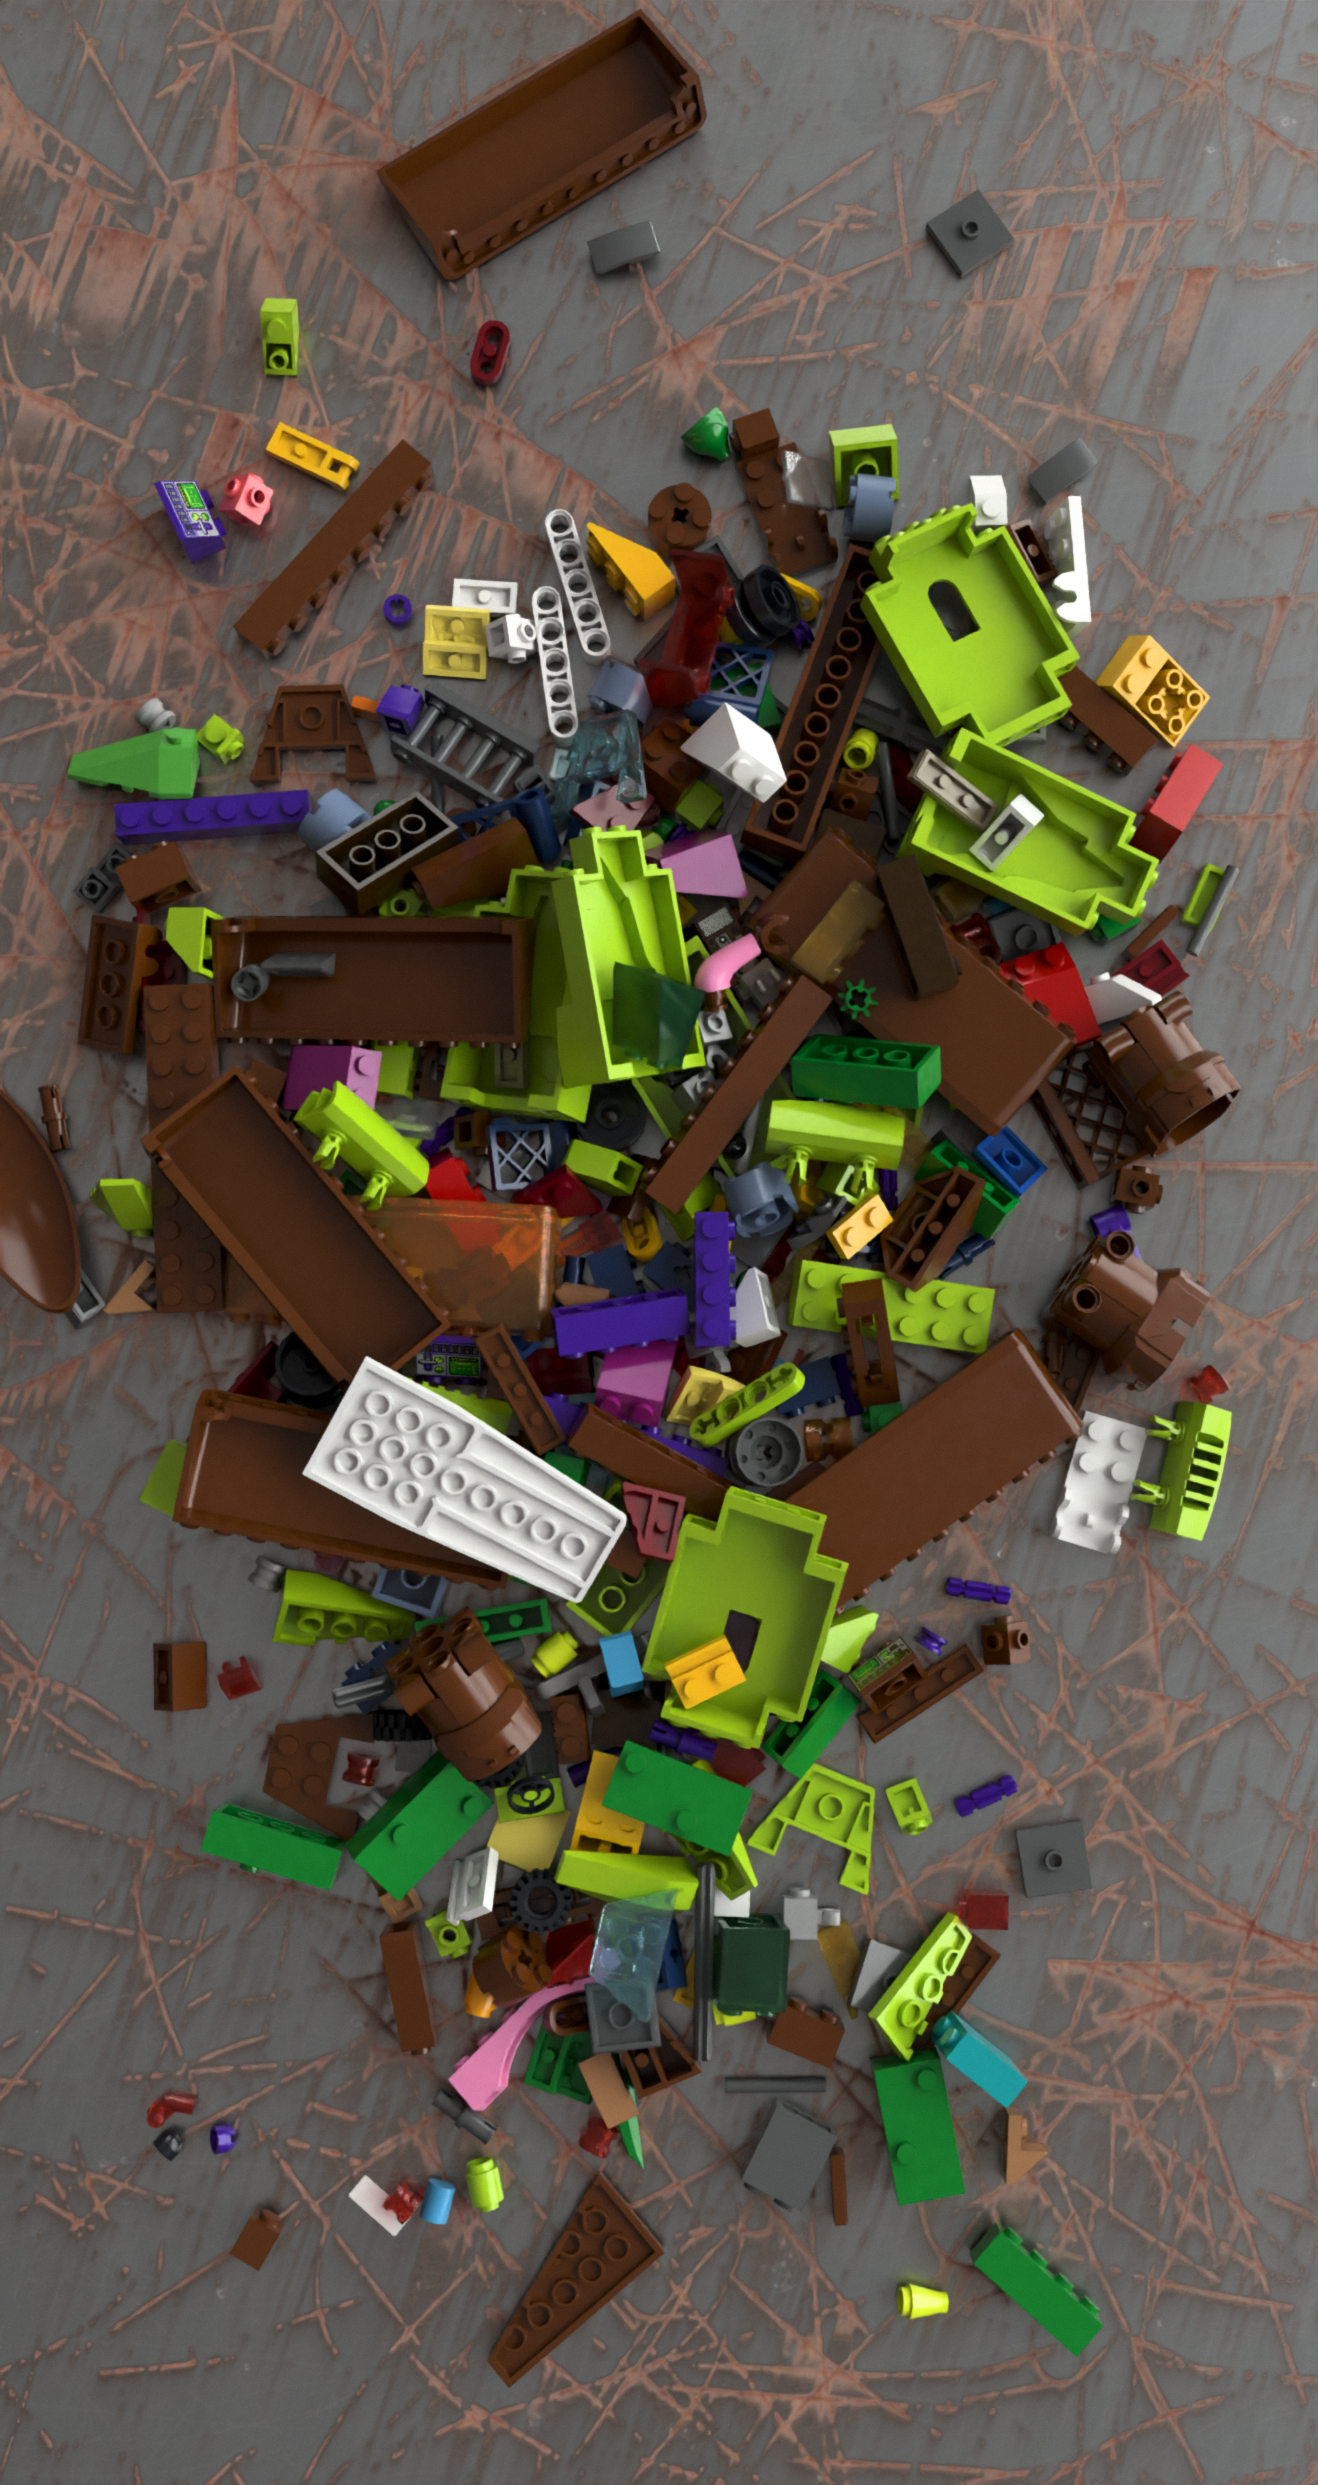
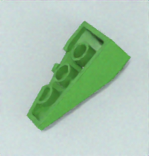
(154, 762)

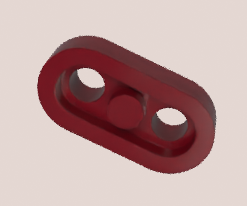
(490, 354)

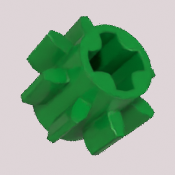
(855, 1008)

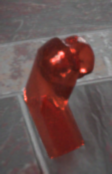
(168, 2105)

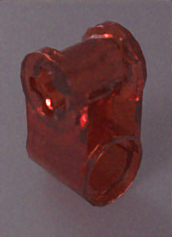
(979, 933)

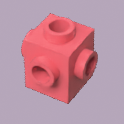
(246, 499)

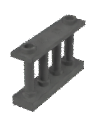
(466, 718)

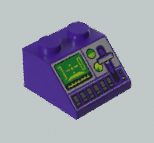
(191, 518)
(450, 1358)

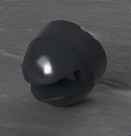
(736, 1150)
(168, 2144)

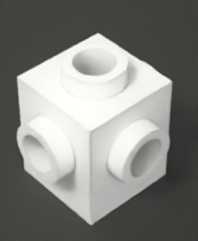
(511, 638)

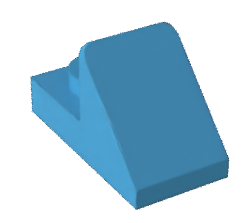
(621, 1663)

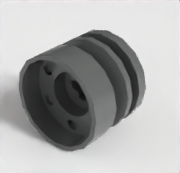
(782, 1452)

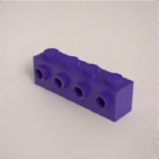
(712, 1273)
(620, 1322)

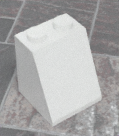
(738, 753)

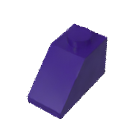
(400, 709)

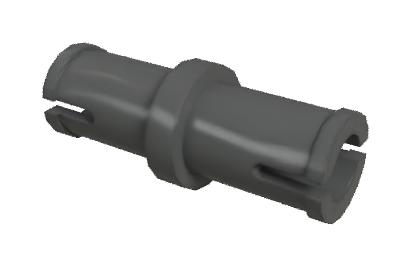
(464, 2115)

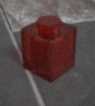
(984, 1909)

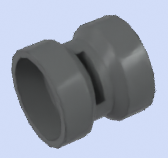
(247, 987)

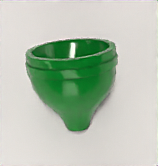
(709, 435)

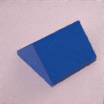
(1009, 1161)

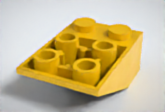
(633, 570)
(1153, 688)
(601, 1827)

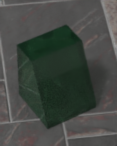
(653, 1015)
(750, 1964)

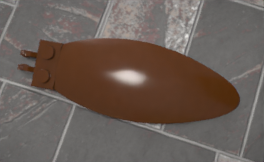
(36, 1217)

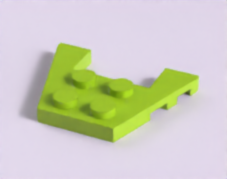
(831, 1809)

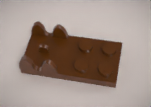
(792, 533)
(114, 982)

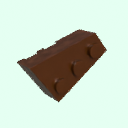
(660, 2066)

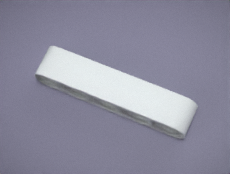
(573, 573)
(555, 652)

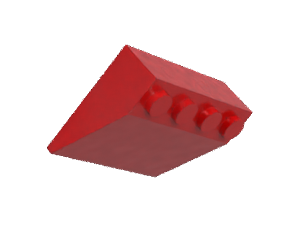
(1055, 981)

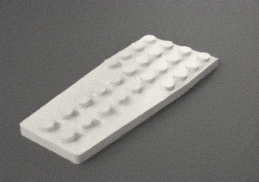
(462, 1484)

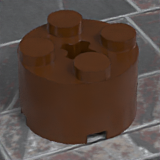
(679, 504)
(511, 1967)

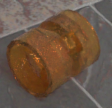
(839, 1434)

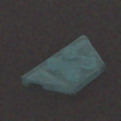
(632, 1948)

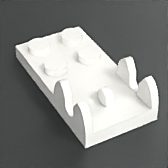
(1067, 552)
(1098, 1484)

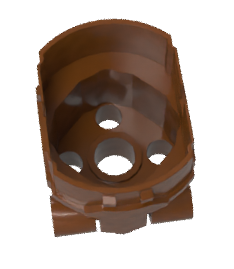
(1162, 1075)
(1126, 1309)
(465, 1696)

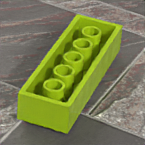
(934, 1316)

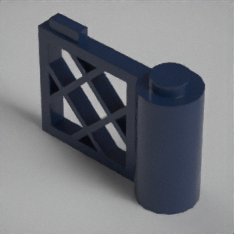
(703, 708)
(531, 811)
(553, 1146)

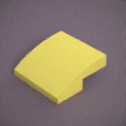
(455, 642)
(699, 1392)
(529, 1841)

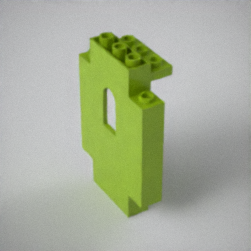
(995, 679)
(762, 1565)

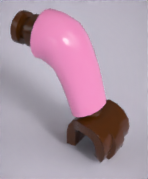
(718, 969)

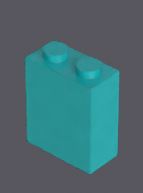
(978, 2058)

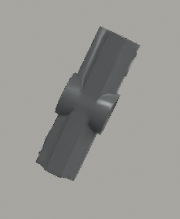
(899, 727)

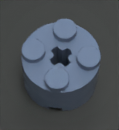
(870, 507)
(619, 690)
(333, 819)
(760, 1200)

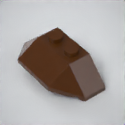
(930, 1226)

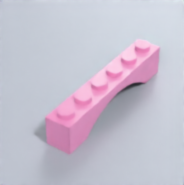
(487, 2071)

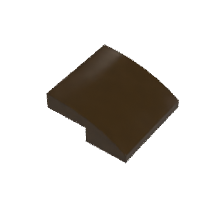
(628, 1715)

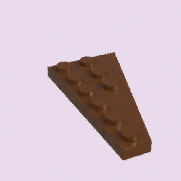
(587, 2267)

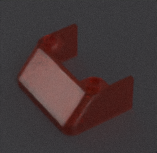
(694, 630)

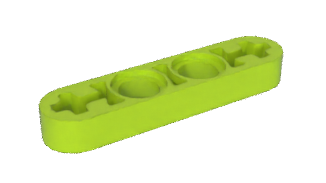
(708, 1431)

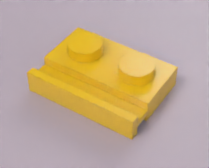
(705, 1671)

